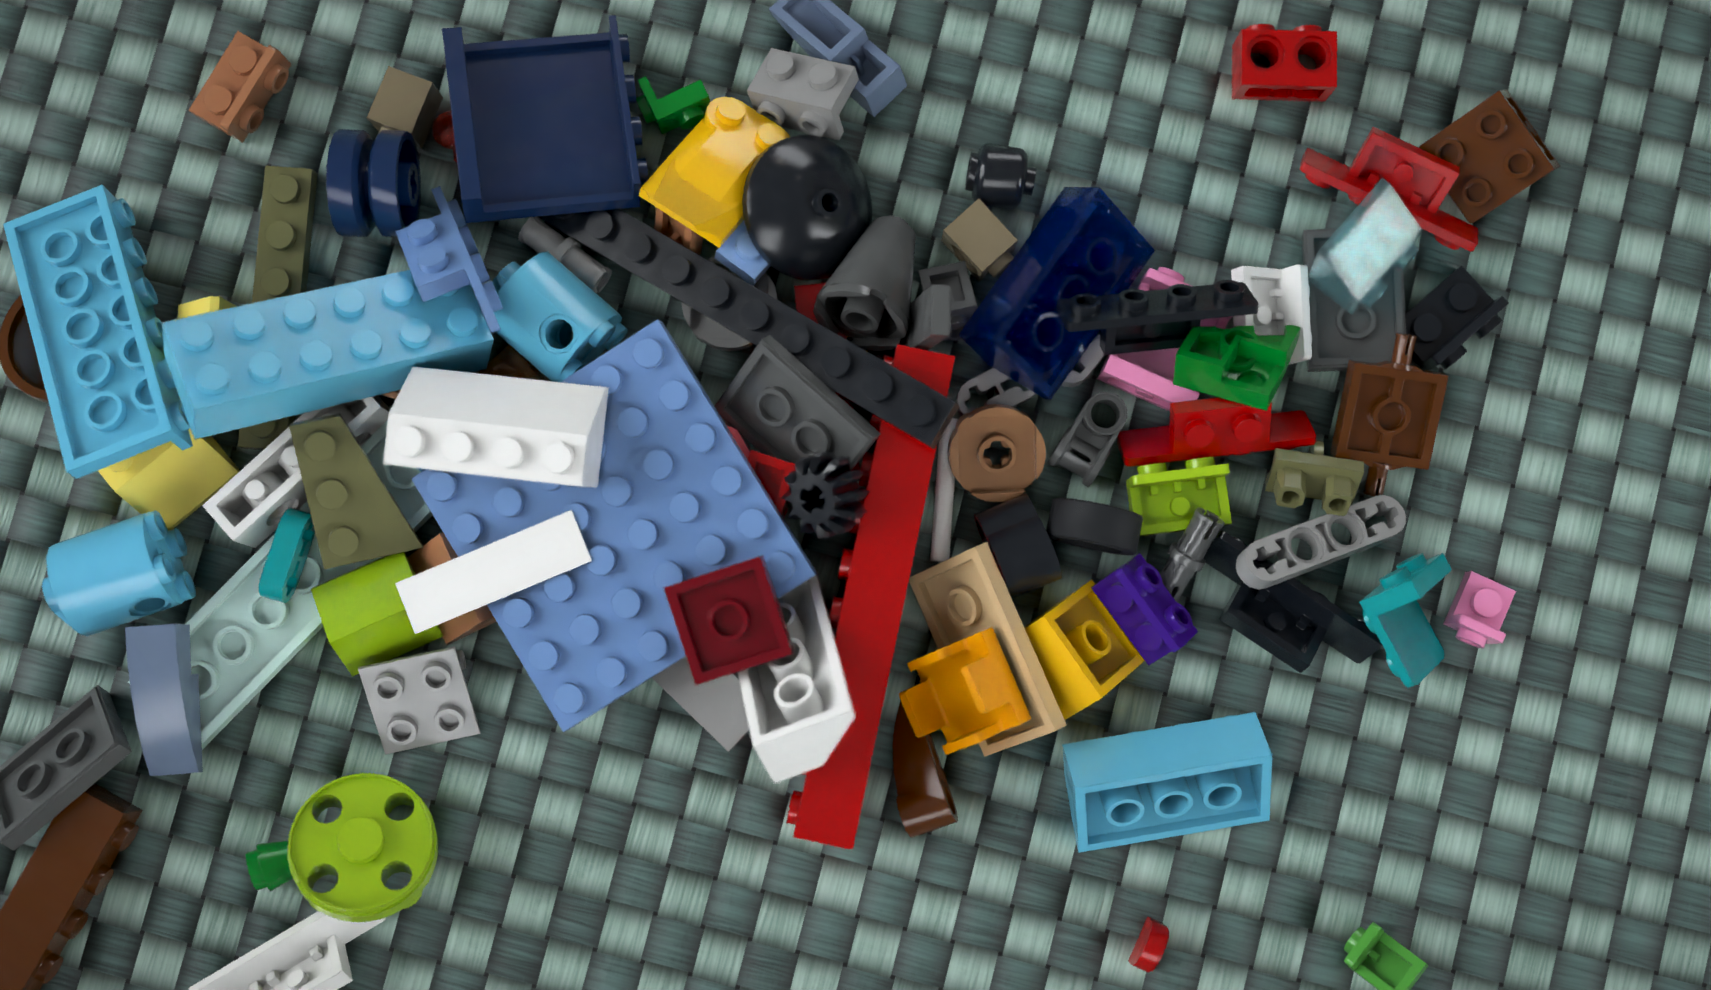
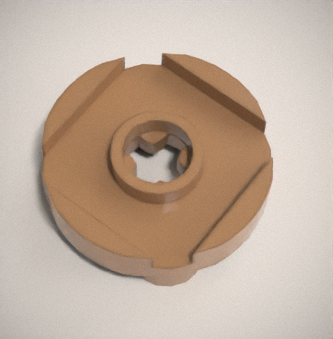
(1015, 472)

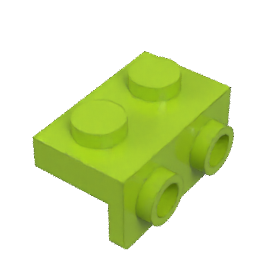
(1171, 497)

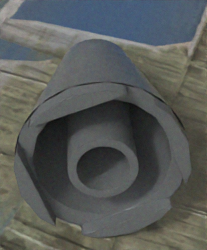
(872, 287)

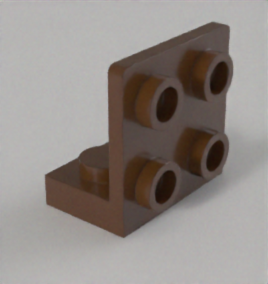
(1495, 154)

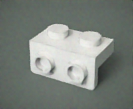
(1282, 302)

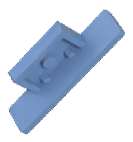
(446, 257)

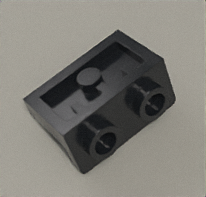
(1450, 318)

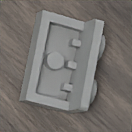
(803, 92)

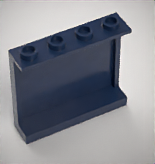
(544, 125)

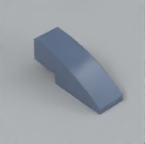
(834, 36)
(165, 698)

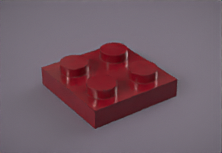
(729, 620)

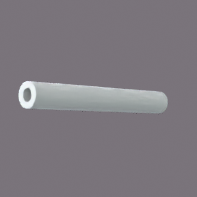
(943, 501)

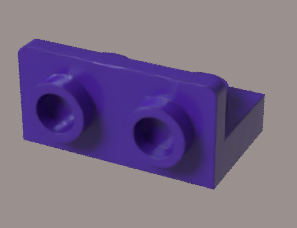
(1145, 609)

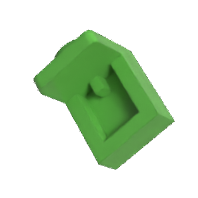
(1382, 960)

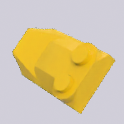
(708, 170)

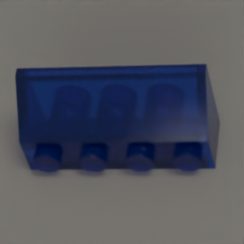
(1073, 250)

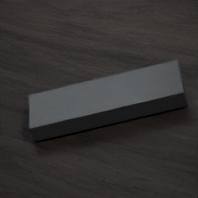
(929, 318)

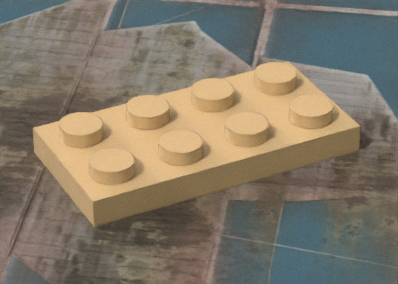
(971, 596)

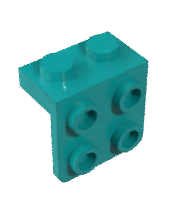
(1399, 620)

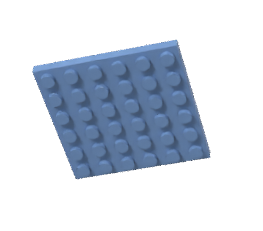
(665, 510)

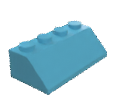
(1168, 781)

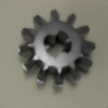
(825, 494)

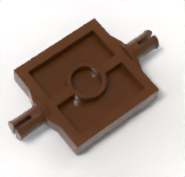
(1389, 414)

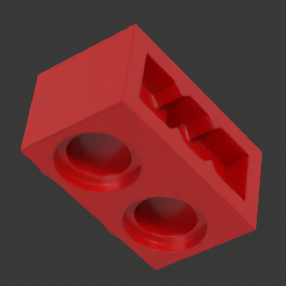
(1286, 76)

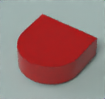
(1150, 945)

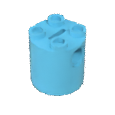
(541, 309)
(117, 574)

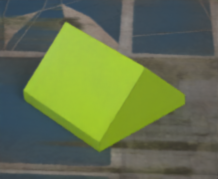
(366, 613)

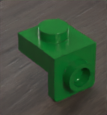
(678, 109)

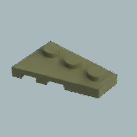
(346, 498)

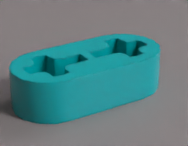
(287, 556)

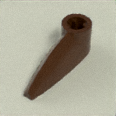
(920, 782)

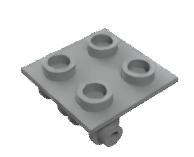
(420, 699)

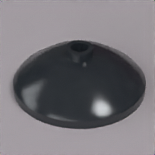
(787, 212)

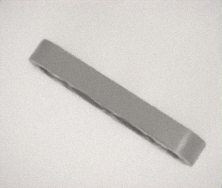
(1322, 543)

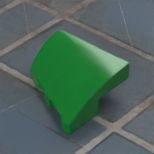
(1235, 363)

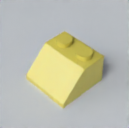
(172, 478)

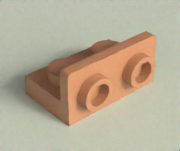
(241, 87)

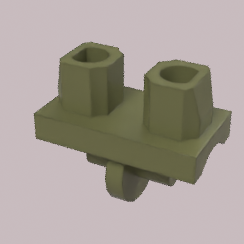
(1315, 477)

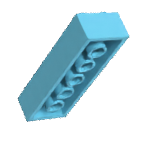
(318, 350)

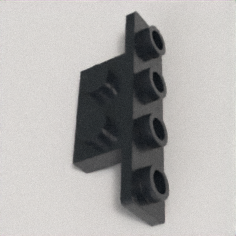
(1153, 318)
(1288, 616)

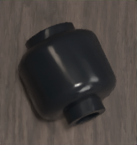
(1000, 175)

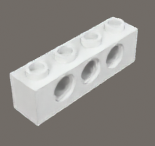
(272, 482)

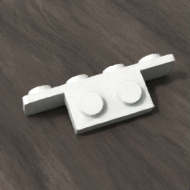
(300, 958)

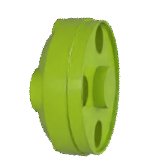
(362, 847)

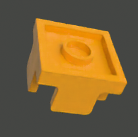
(964, 692)

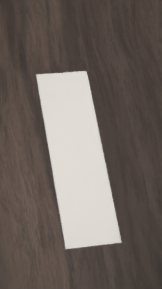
(493, 572)

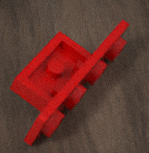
(1414, 174)
(1215, 429)

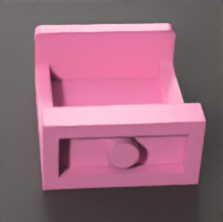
(1151, 373)

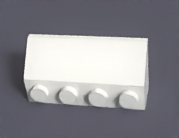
(498, 427)
(802, 700)

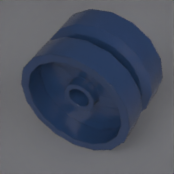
(372, 182)

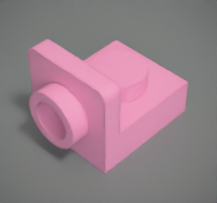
(1479, 610)

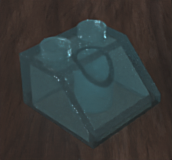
(1366, 249)

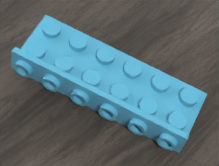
(96, 331)

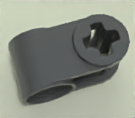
(1089, 440)

